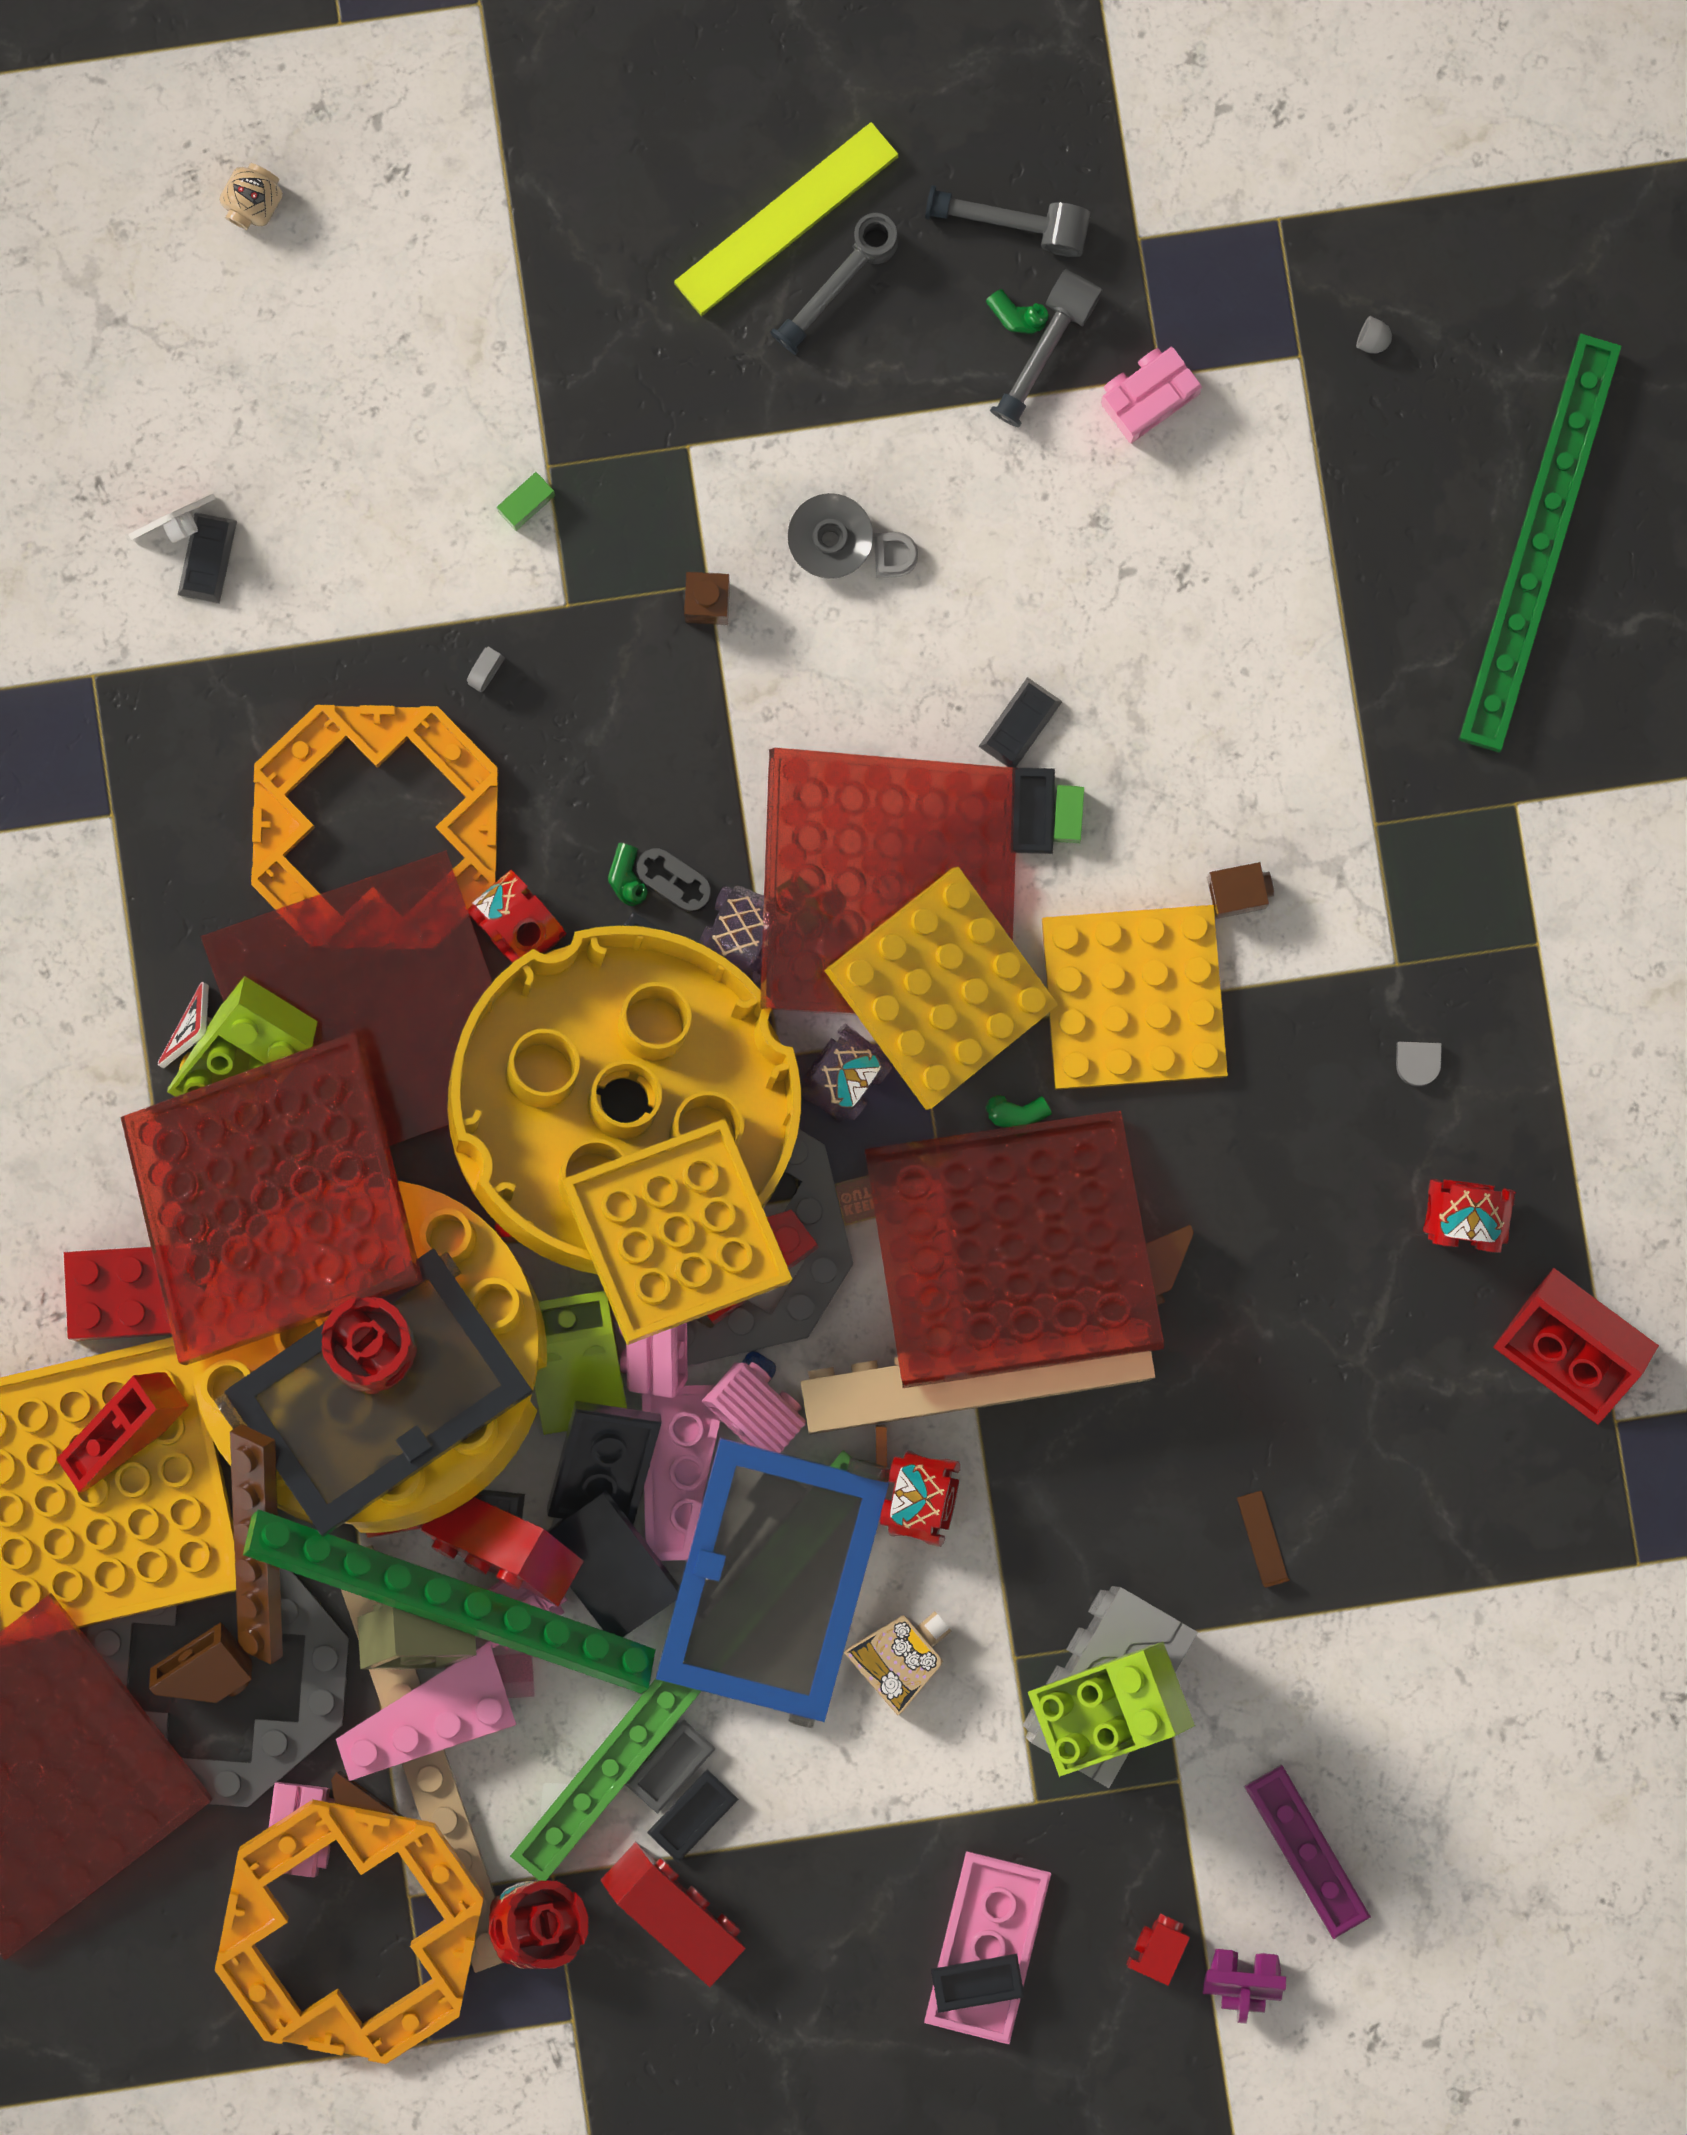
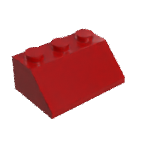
(1576, 1346)

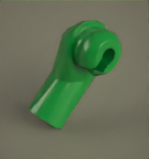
(1015, 318)
(623, 879)
(1009, 1114)

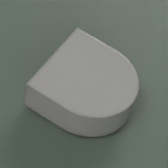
(894, 554)
(485, 669)
(1418, 1062)

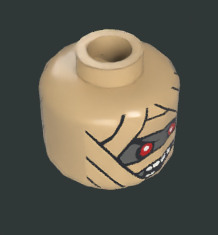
(251, 196)

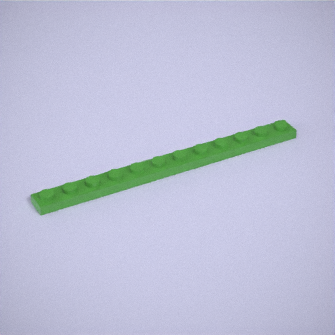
(607, 1770)

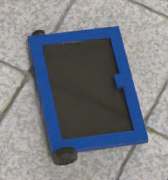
(773, 1579)

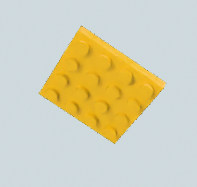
(941, 988)
(1134, 997)
(676, 1231)

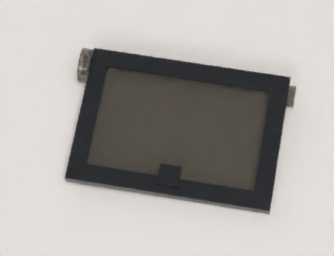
(354, 1447)

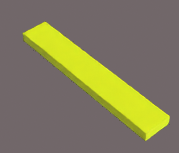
(786, 219)

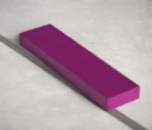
(1307, 1851)

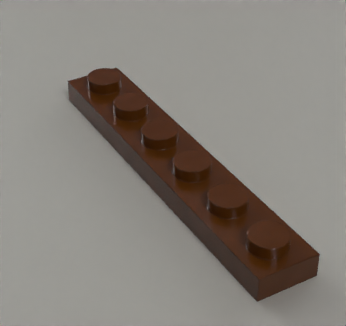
(256, 1582)

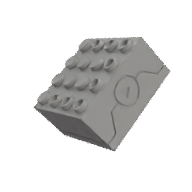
(1118, 1628)

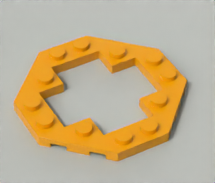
(377, 734)
(367, 1840)

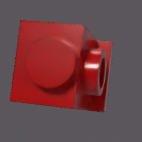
(1159, 1949)

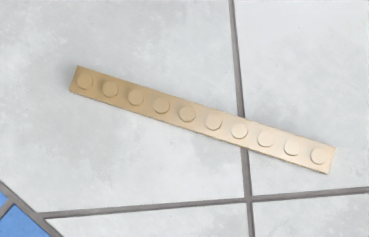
(436, 1791)

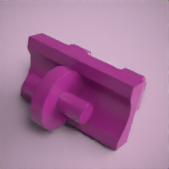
(1261, 1984)

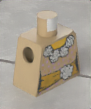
(900, 1658)

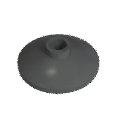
(830, 514)

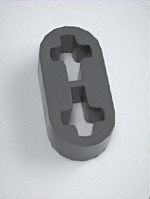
(679, 871)

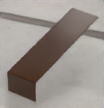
(1262, 1539)

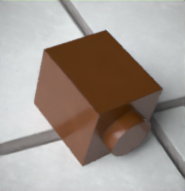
(707, 598)
(1240, 890)

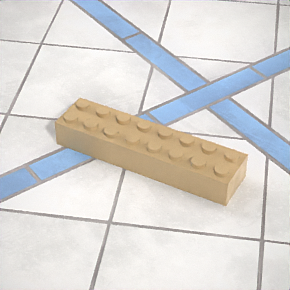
(877, 1396)

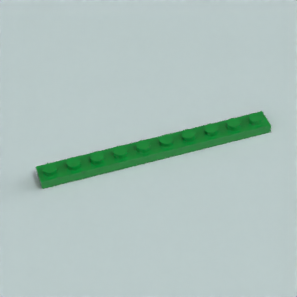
(1540, 543)
(449, 1601)

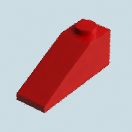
(122, 1428)

